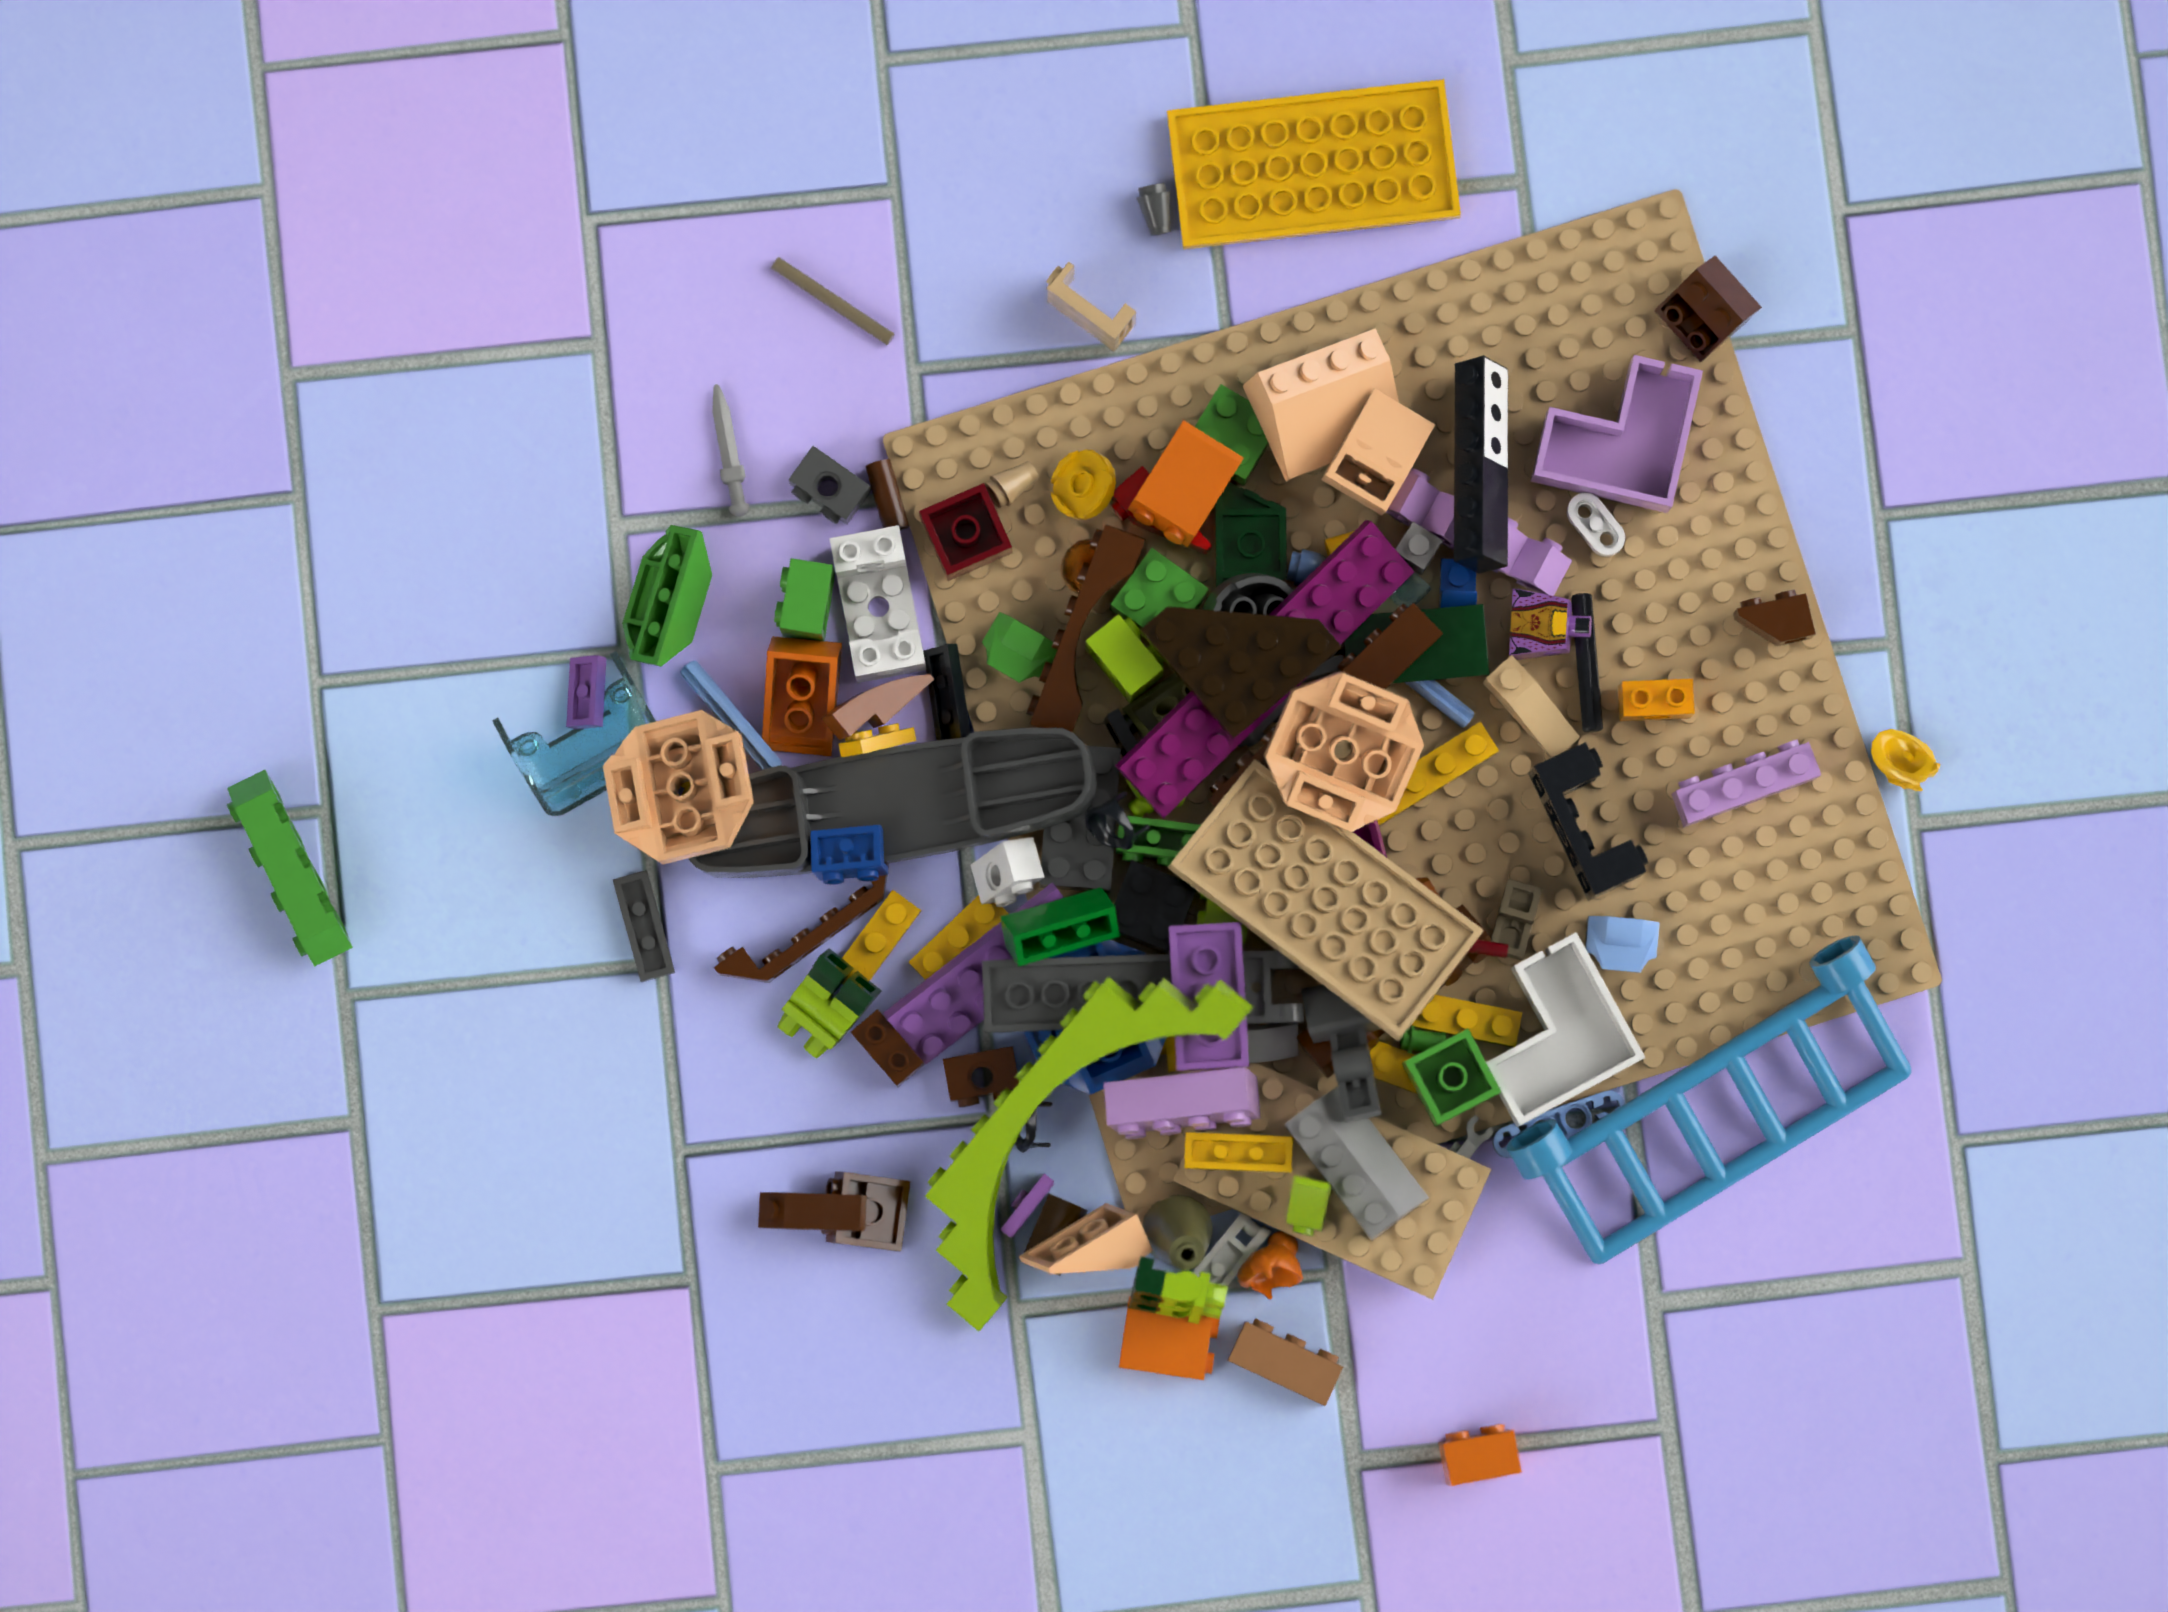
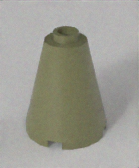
(1179, 1231)

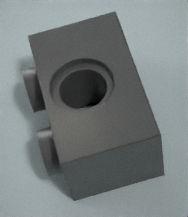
(819, 467)

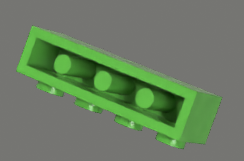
(1160, 842)

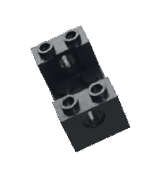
(1560, 777)

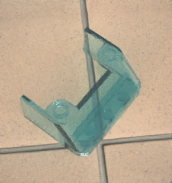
(572, 766)

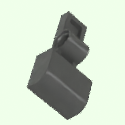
(1346, 1028)

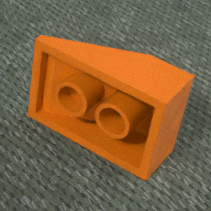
(798, 693)

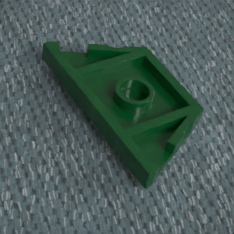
(1249, 535)

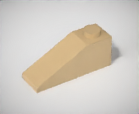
(1531, 707)

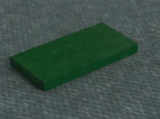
(1454, 655)

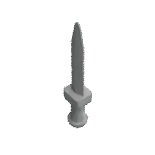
(732, 472)

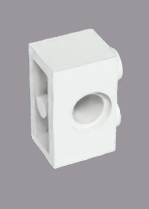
(1007, 871)

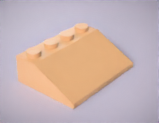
(1316, 398)

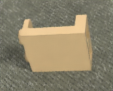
(1086, 315)

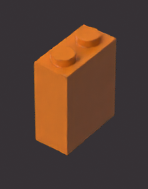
(1167, 1344)

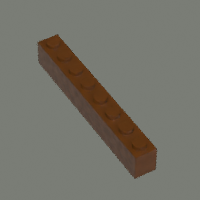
(1379, 664)

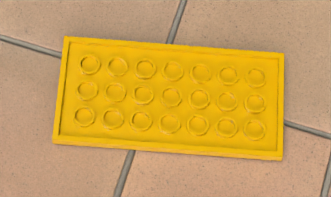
(1313, 164)

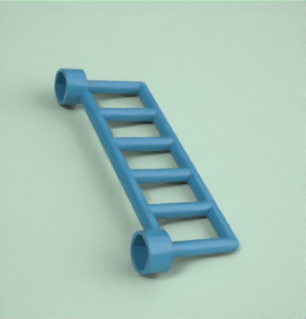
(1545, 1150)

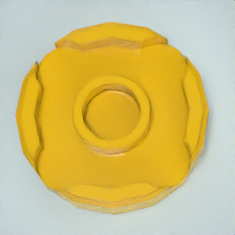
(1083, 484)

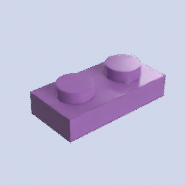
(586, 692)

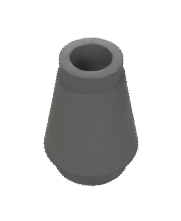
(1155, 207)

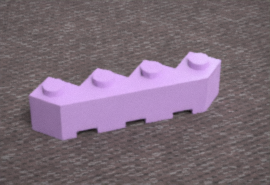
(1531, 562)

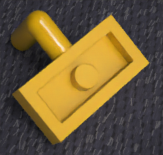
(866, 742)

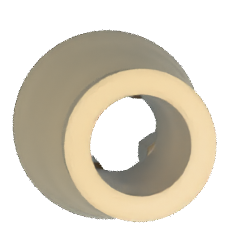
(1010, 484)

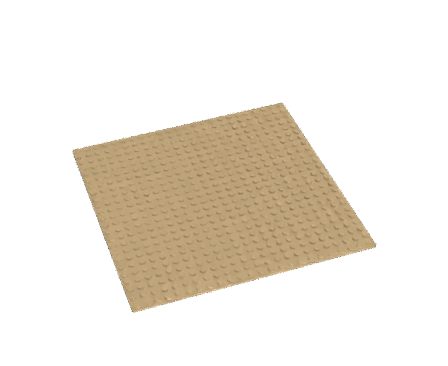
(1735, 894)

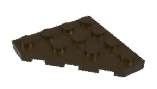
(1239, 660)

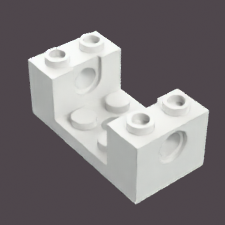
(870, 568)

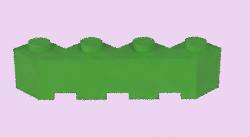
(288, 867)

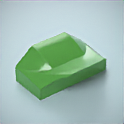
(1017, 648)

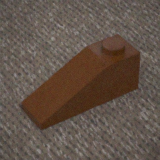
(812, 1211)

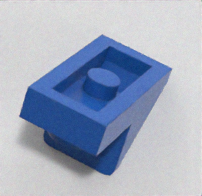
(1456, 585)

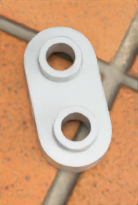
(1598, 523)

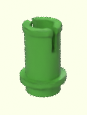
(1420, 1040)

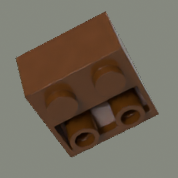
(1707, 308)

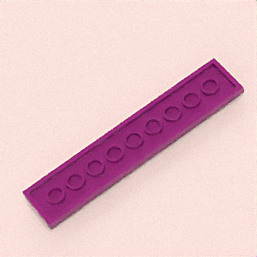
(1339, 594)

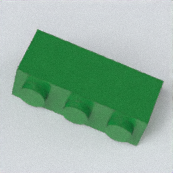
(1059, 926)

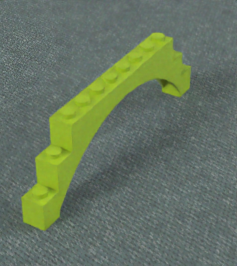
(1103, 1025)

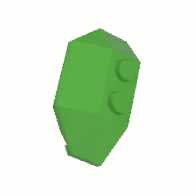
(667, 596)

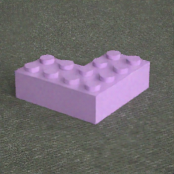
(1630, 458)

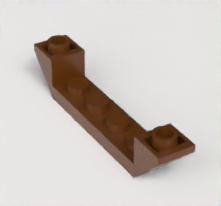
(739, 964)

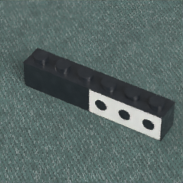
(1481, 465)

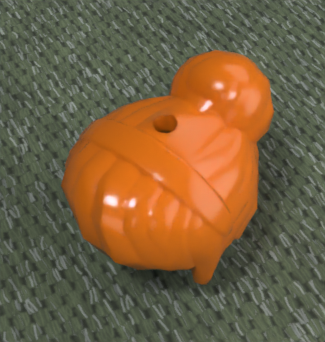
(1272, 1266)

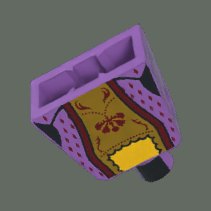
(1543, 625)

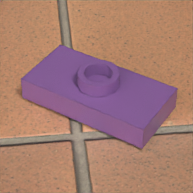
(1025, 1204)

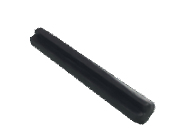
(1587, 668)

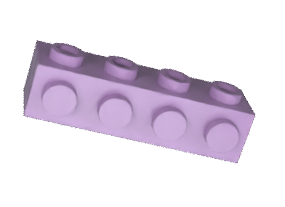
(1744, 785)

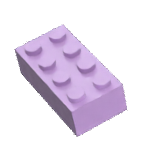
(1182, 1101)

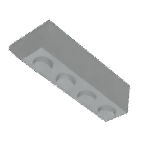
(1356, 1164)

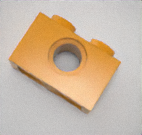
(1656, 699)

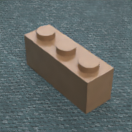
(1286, 1361)

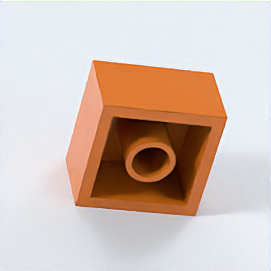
(1479, 1456)

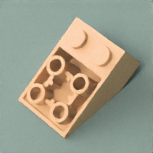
(1378, 452)

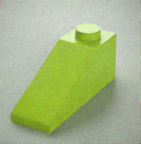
(1308, 1205)

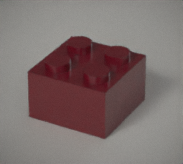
(966, 532)

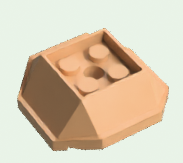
(1374, 773)
(646, 782)

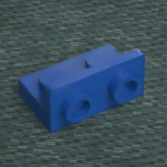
(848, 854)

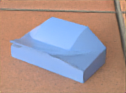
(1622, 942)

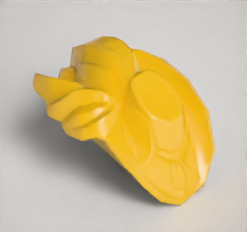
(1903, 759)

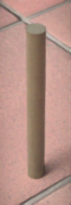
(832, 301)

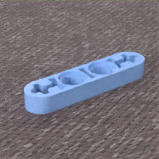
(1559, 1115)

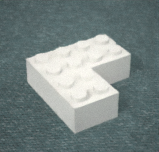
(1581, 1037)

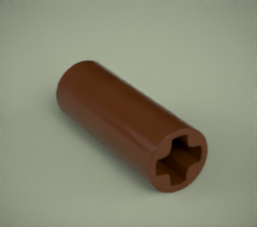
(887, 494)

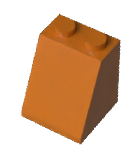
(1185, 484)

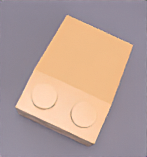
(1097, 1242)

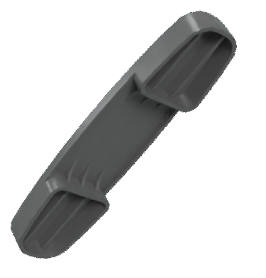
(922, 794)

